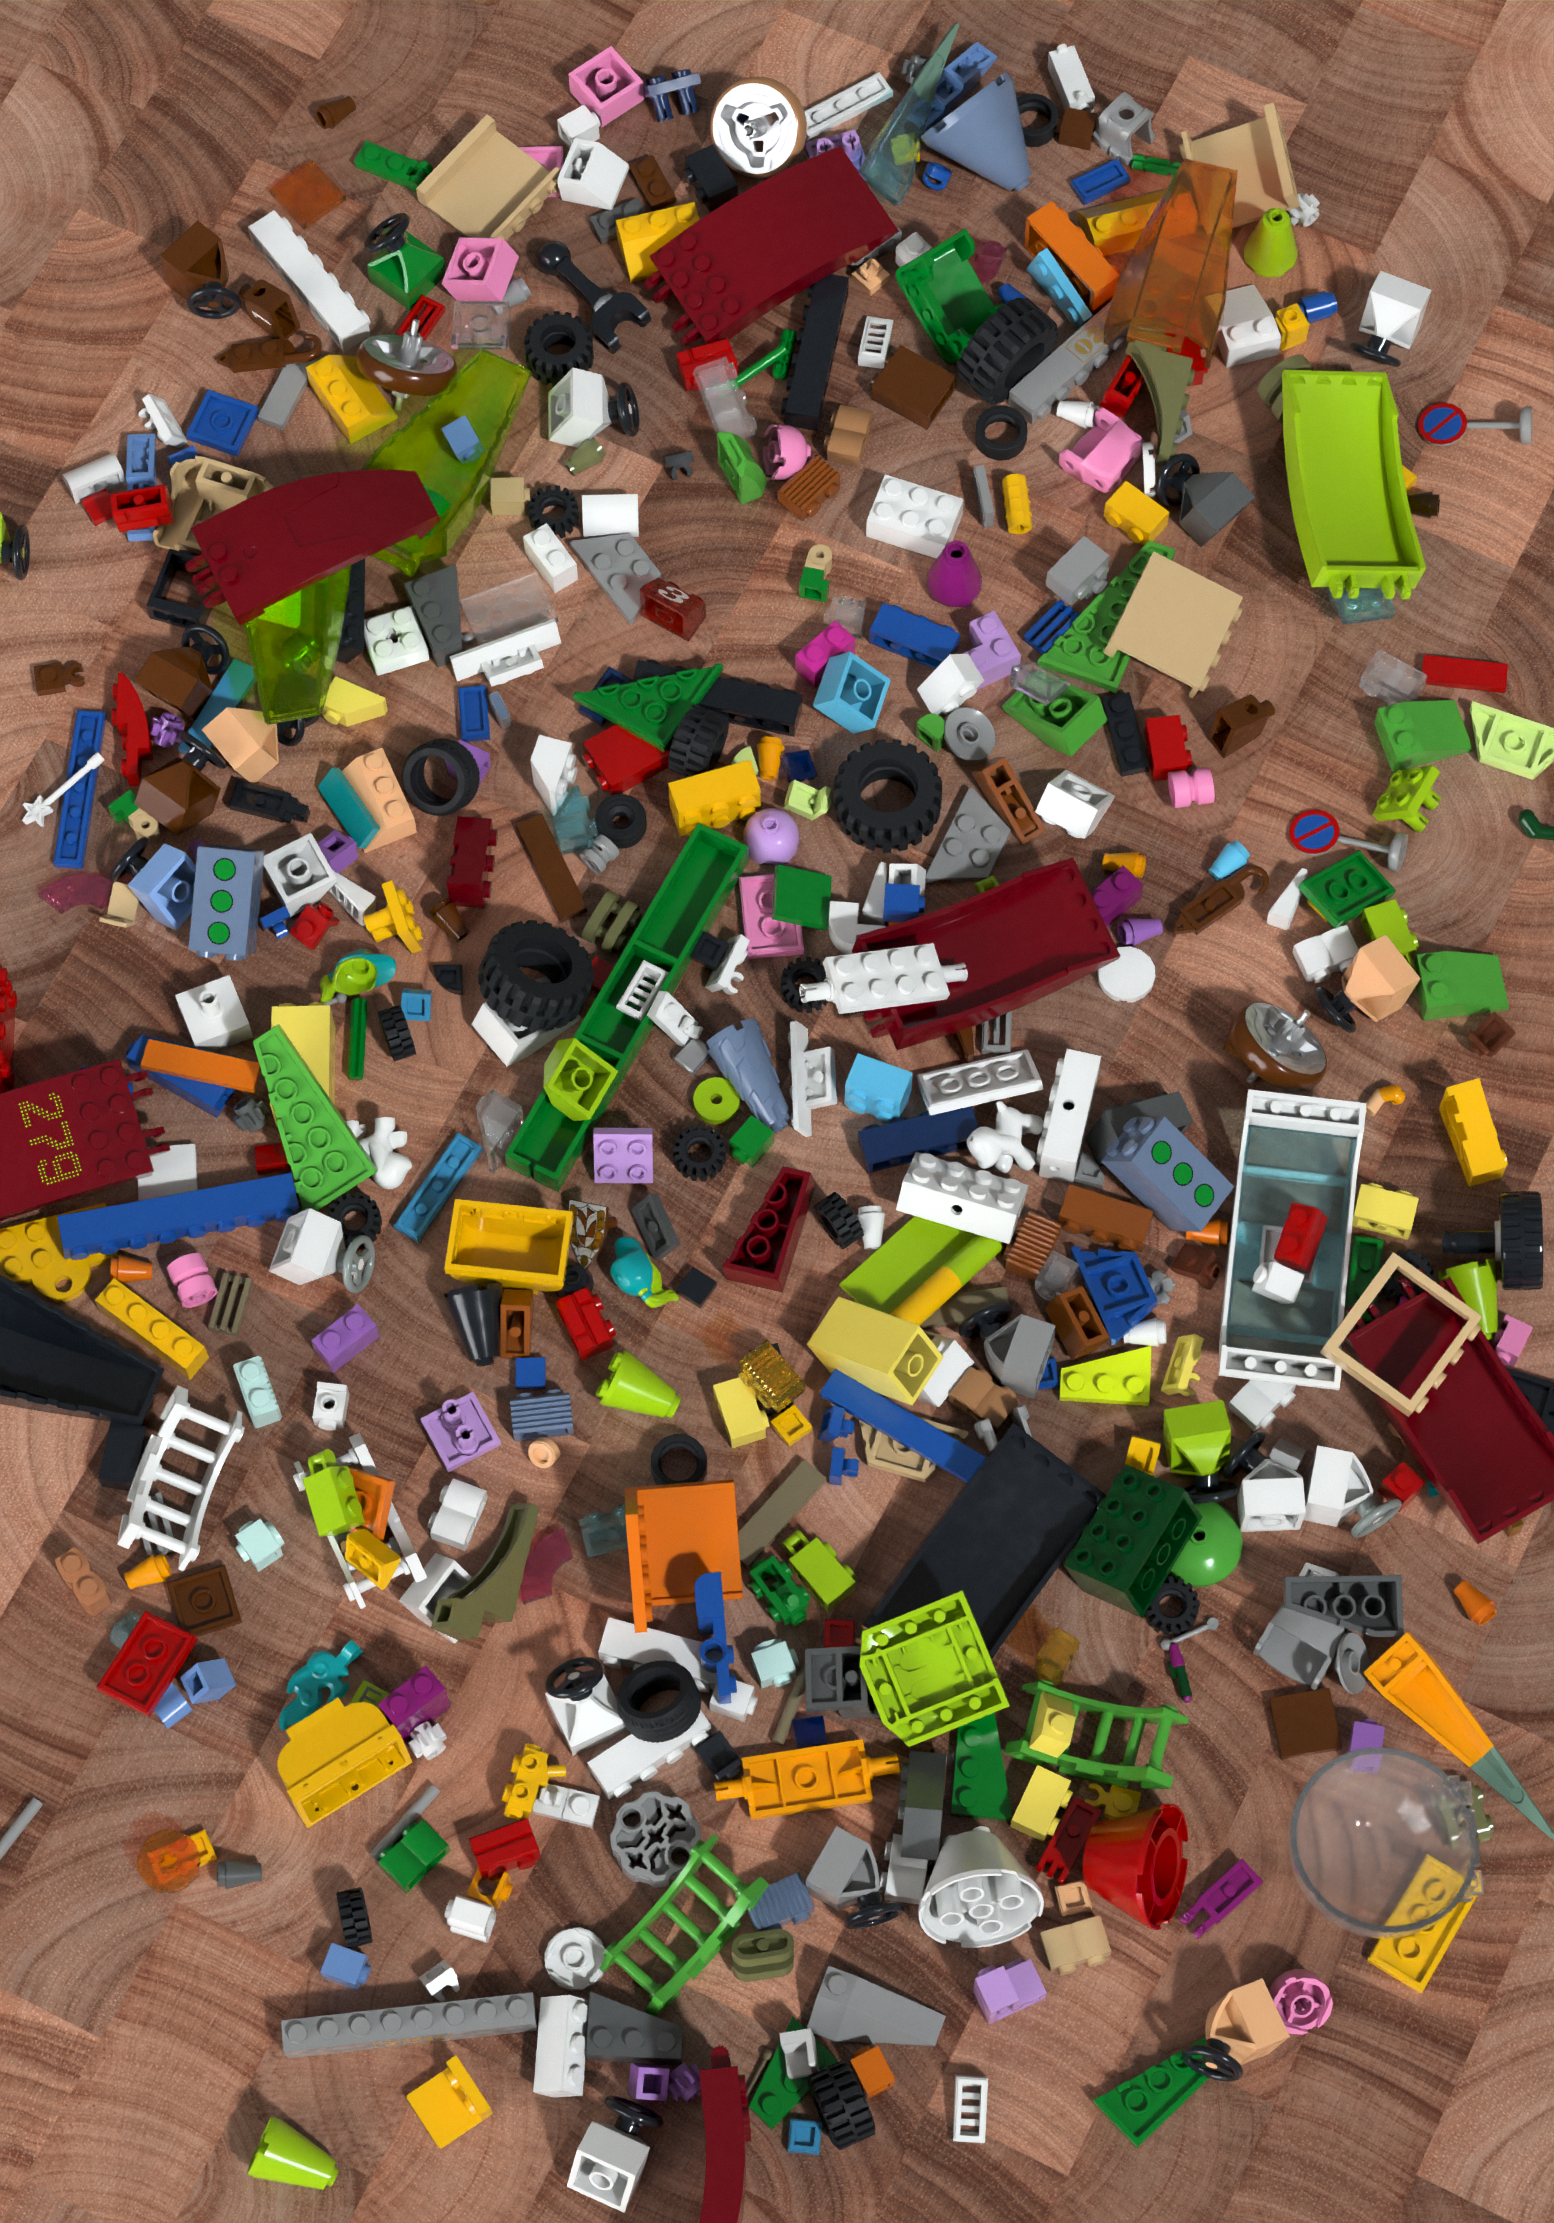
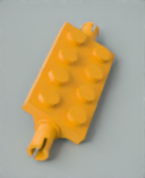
(807, 1779)

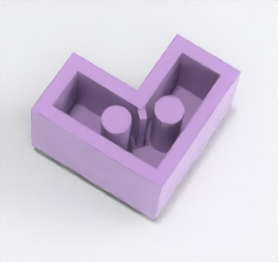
(993, 648)
(1008, 1990)

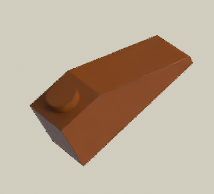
(1008, 799)

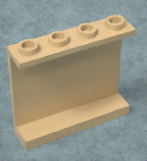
(1262, 164)
(487, 185)
(1176, 622)

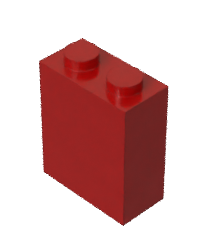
(622, 759)

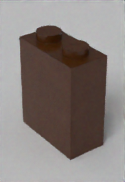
(913, 387)

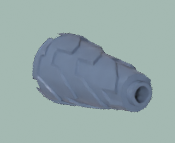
(747, 1064)

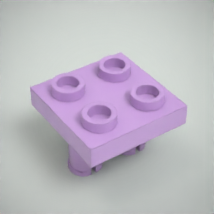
(847, 140)
(623, 1155)
(460, 1431)

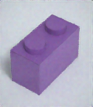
(345, 1338)

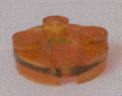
(152, 1854)

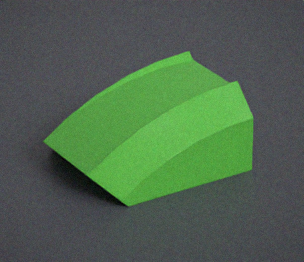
(740, 467)

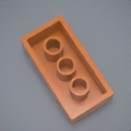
(1077, 257)

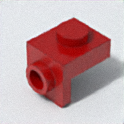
(313, 924)

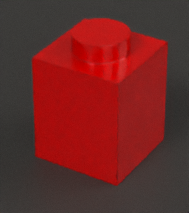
(1402, 1485)

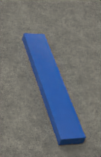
(80, 797)
(901, 1426)

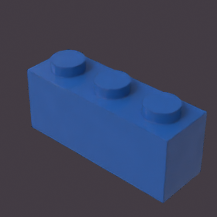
(913, 636)

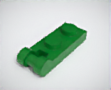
(392, 166)

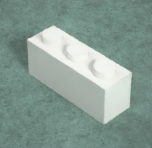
(561, 2046)

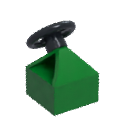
(404, 264)

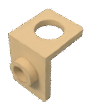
(122, 906)

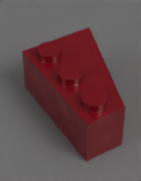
(472, 862)

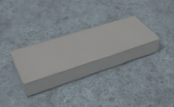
(285, 395)

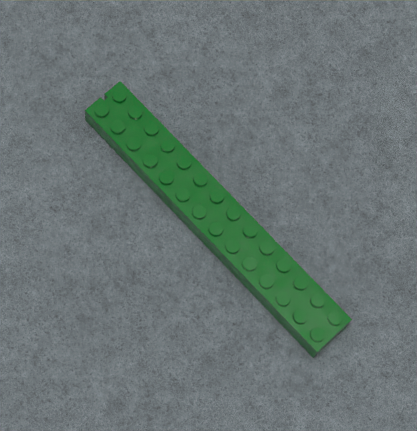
(665, 937)

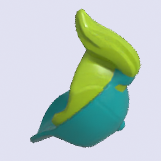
(357, 973)
(638, 1275)

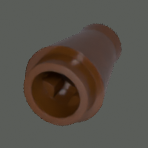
(333, 112)
(448, 918)

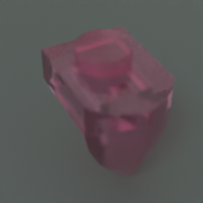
(989, 260)

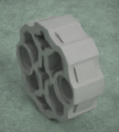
(685, 1837)

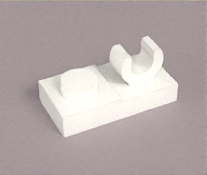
(162, 419)
(734, 956)
(674, 1019)
(566, 1805)

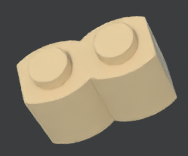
(1075, 1944)

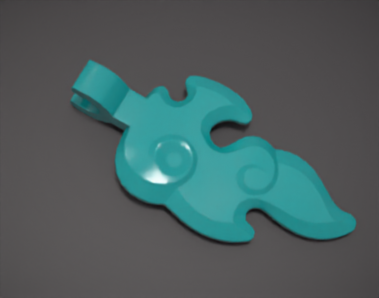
(321, 1671)

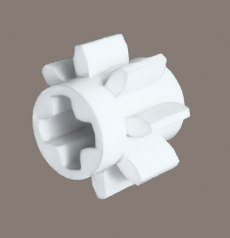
(1307, 212)
(427, 1740)

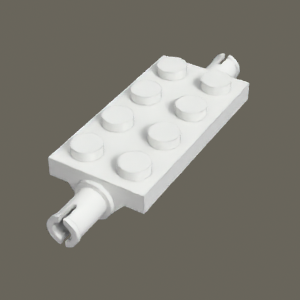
(884, 979)

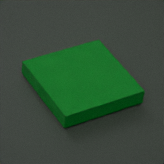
(801, 897)

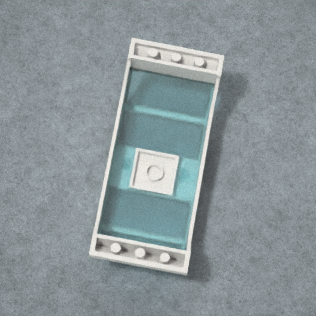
(1289, 1154)

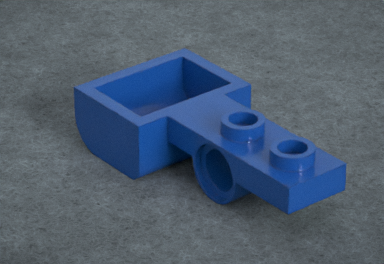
(712, 1622)

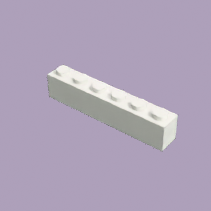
(309, 280)

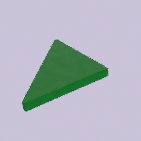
(652, 704)

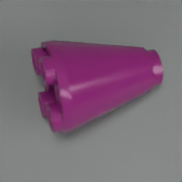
(954, 576)

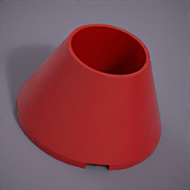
(1139, 1863)

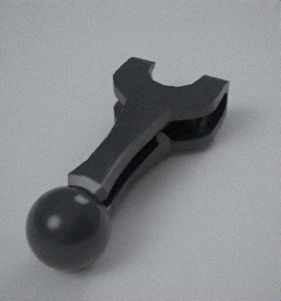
(607, 308)

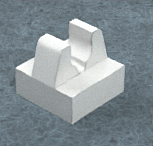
(439, 1977)

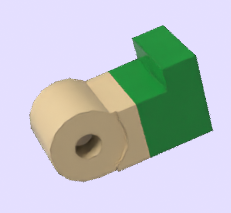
(817, 566)
(138, 820)

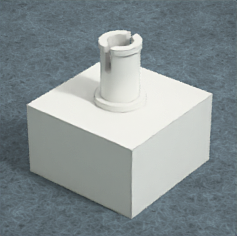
(214, 1015)

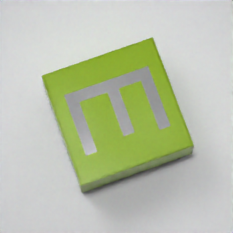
(369, 1693)

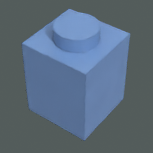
(463, 440)
(208, 1681)
(346, 1967)

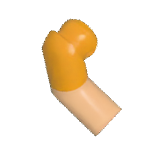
(1384, 1094)

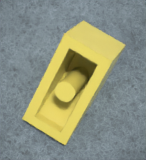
(352, 704)
(1052, 1725)

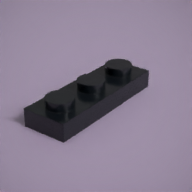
(1125, 734)

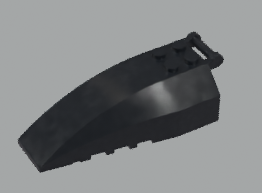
(66, 1366)

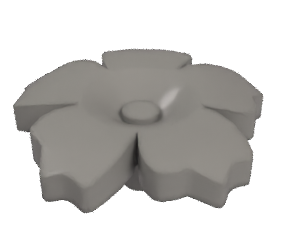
(1161, 1285)

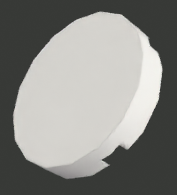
(1148, 469)
(1129, 976)
(574, 1959)

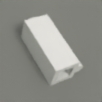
(1070, 79)

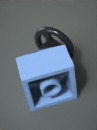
(160, 883)

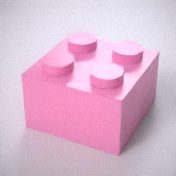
(606, 86)
(480, 269)

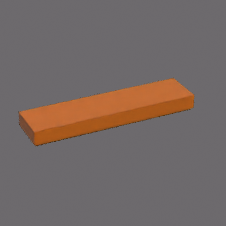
(200, 1065)

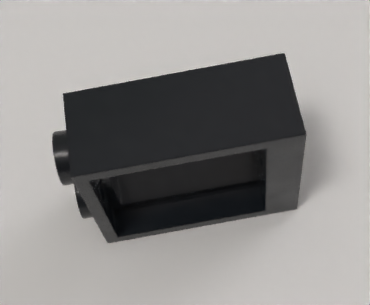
(168, 611)

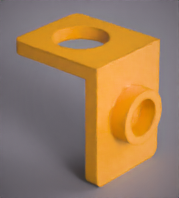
(501, 1893)

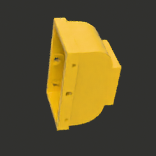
(509, 1245)
(334, 1753)

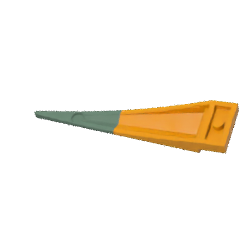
(1423, 1692)

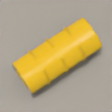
(1017, 504)

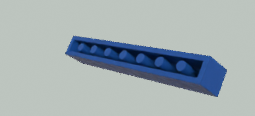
(177, 1216)

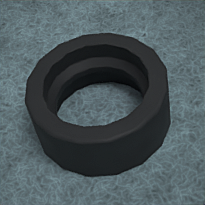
(1041, 104)
(1001, 414)
(678, 1441)

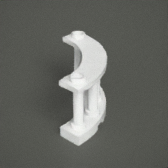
(150, 1470)
(399, 1543)

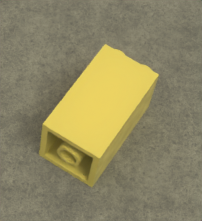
(313, 1035)
(876, 1350)

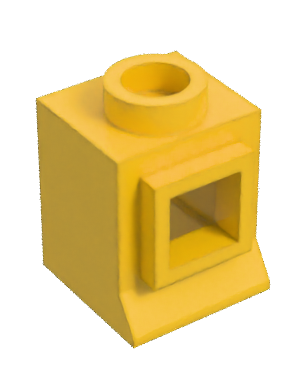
(1291, 326)

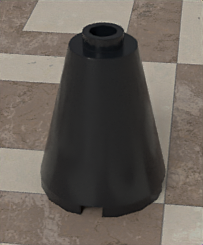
(477, 1320)

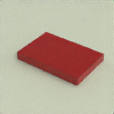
(147, 1663)

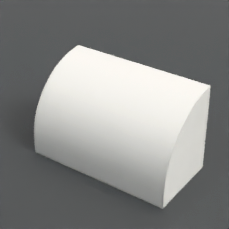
(94, 477)
(610, 515)

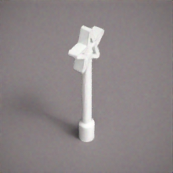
(42, 807)

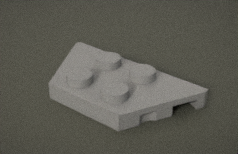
(618, 568)
(970, 843)

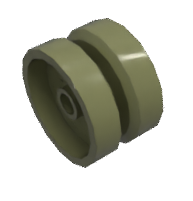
(1271, 385)

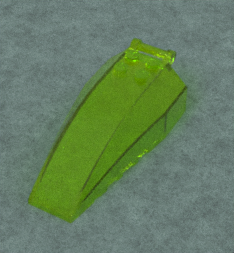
(489, 396)
(291, 672)

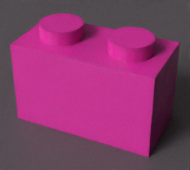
(813, 658)

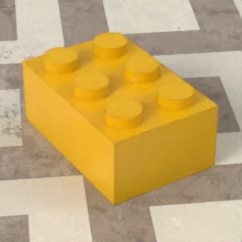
(715, 797)

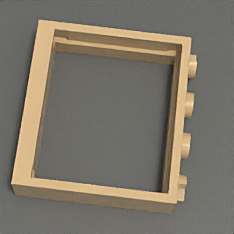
(1436, 1375)

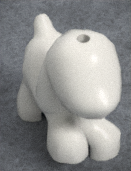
(1004, 1142)
(379, 1146)

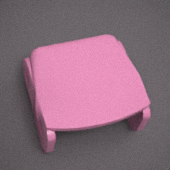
(1103, 453)

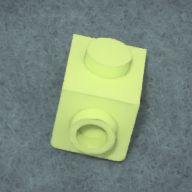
(807, 800)

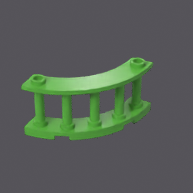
(1094, 1767)
(707, 1943)

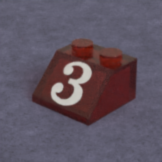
(672, 608)

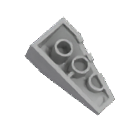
(866, 2013)

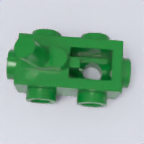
(785, 1599)

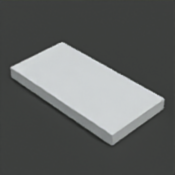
(979, 1082)

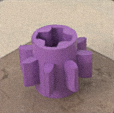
(166, 729)
(684, 2083)

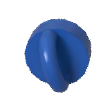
(938, 172)

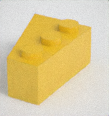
(1472, 1132)

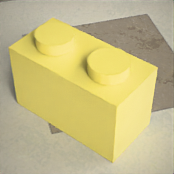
(1385, 1211)
(740, 1412)
(1041, 1803)

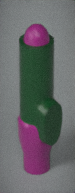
(1178, 1672)

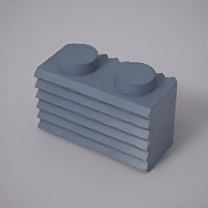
(541, 1415)
(781, 1904)

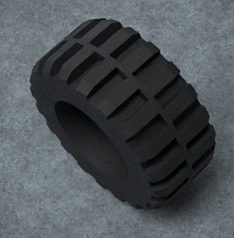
(1006, 349)
(894, 763)
(527, 1000)

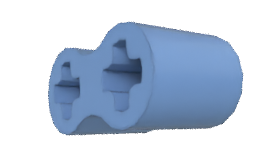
(172, 1707)

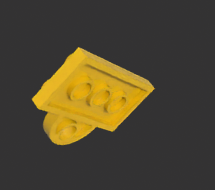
(36, 1255)

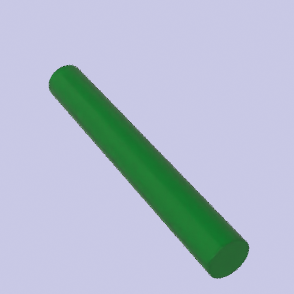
(760, 365)

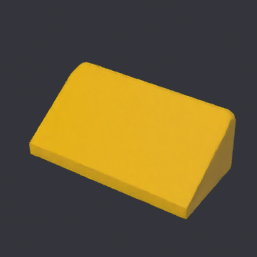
(371, 1557)

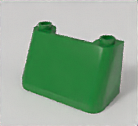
(947, 294)

